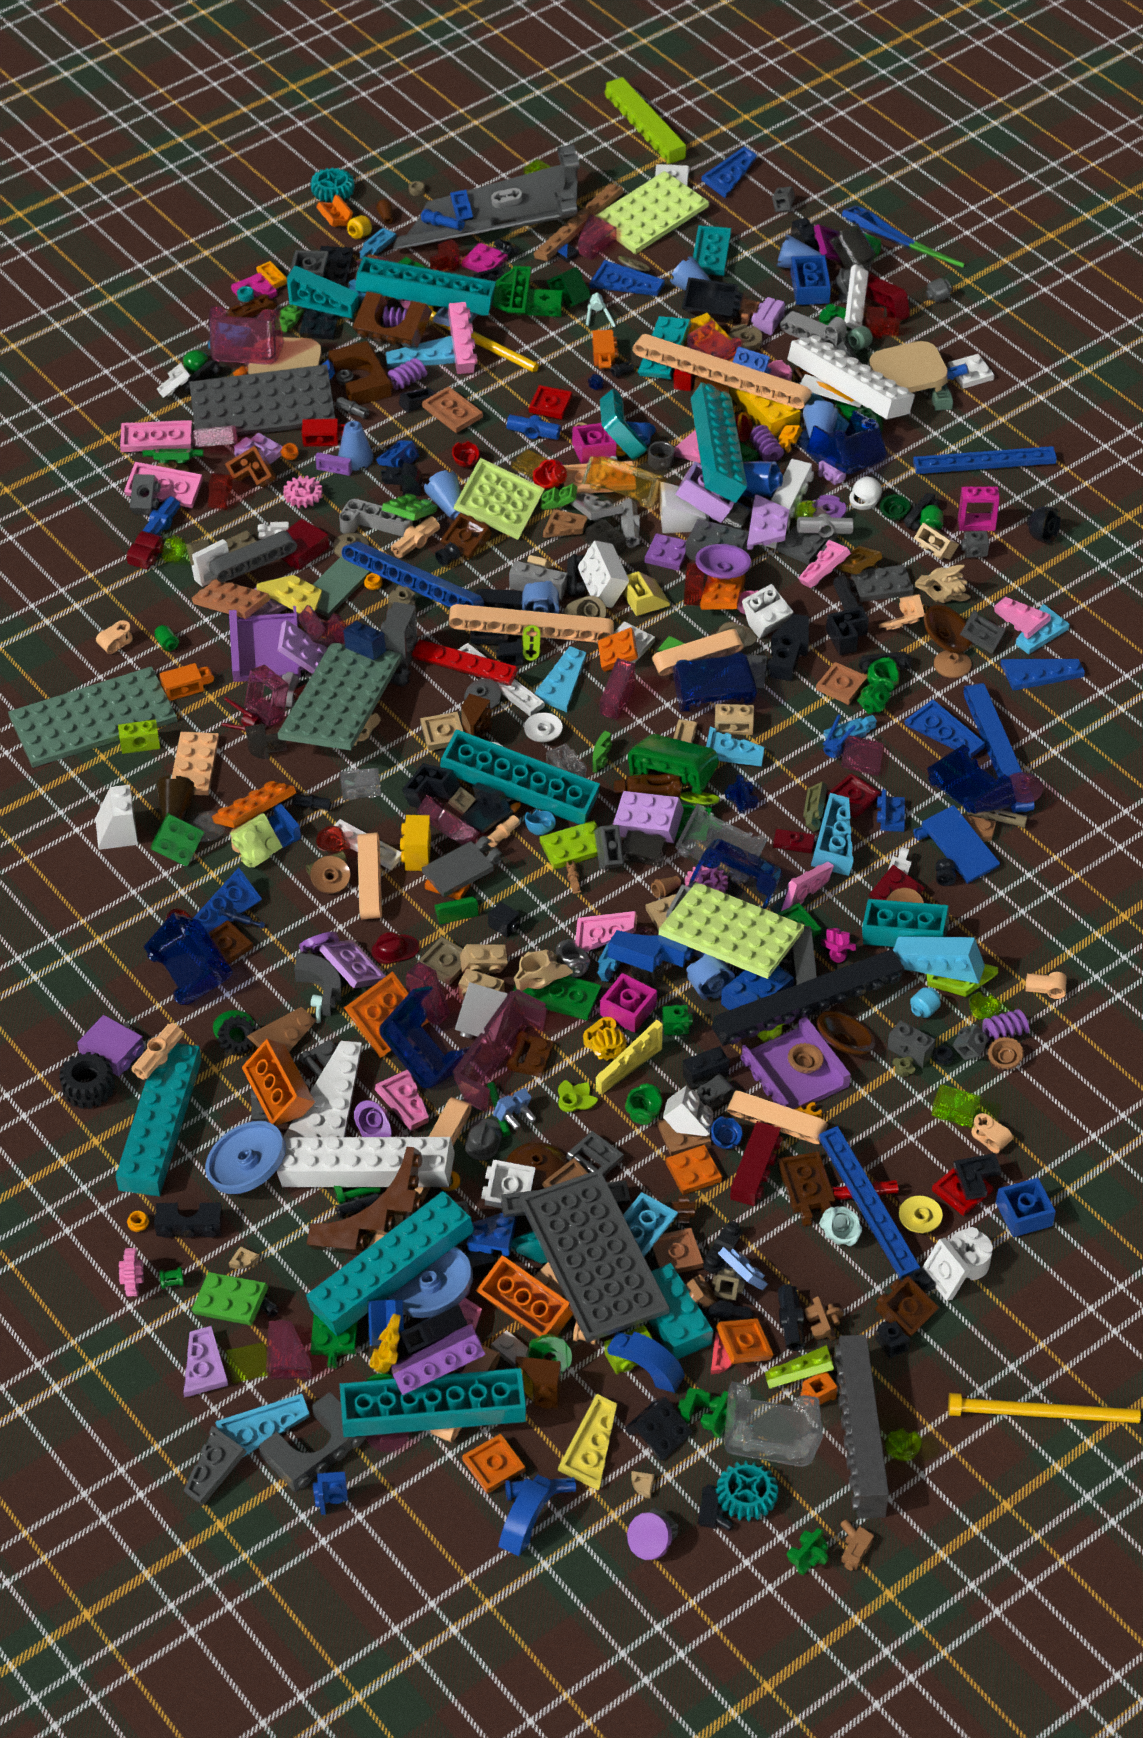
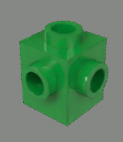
(874, 698)
(676, 1020)

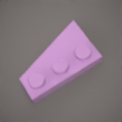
(204, 1363)

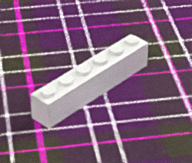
(793, 487)

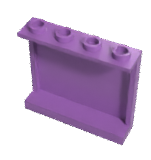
(256, 643)
(784, 1083)
(437, 1359)

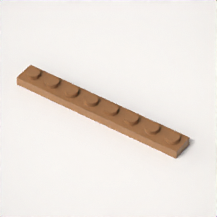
(577, 223)

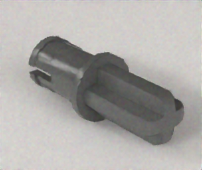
(352, 407)

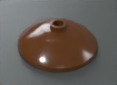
(945, 628)
(845, 1033)
(549, 1162)

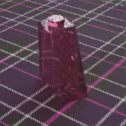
(596, 237)
(214, 436)
(618, 689)
(435, 1002)
(286, 1353)

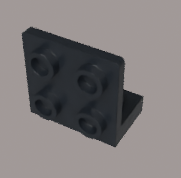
(488, 810)
(660, 1427)

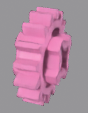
(302, 491)
(710, 878)
(131, 1271)

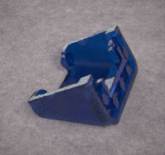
(714, 680)
(969, 784)
(188, 957)

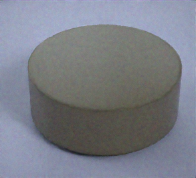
(416, 188)

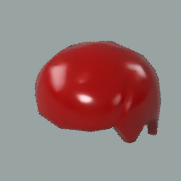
(465, 454)

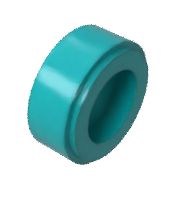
(245, 294)

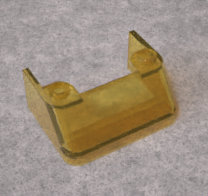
(623, 479)

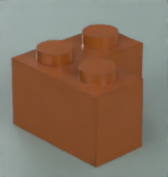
(252, 463)

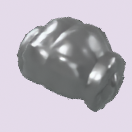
(572, 956)

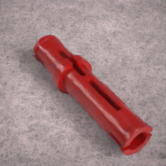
(881, 1188)

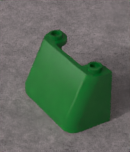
(675, 757)

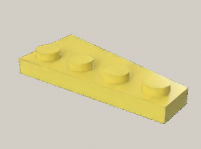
(631, 1058)
(589, 1446)

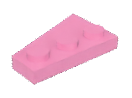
(403, 1099)

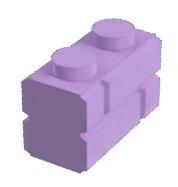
(768, 315)

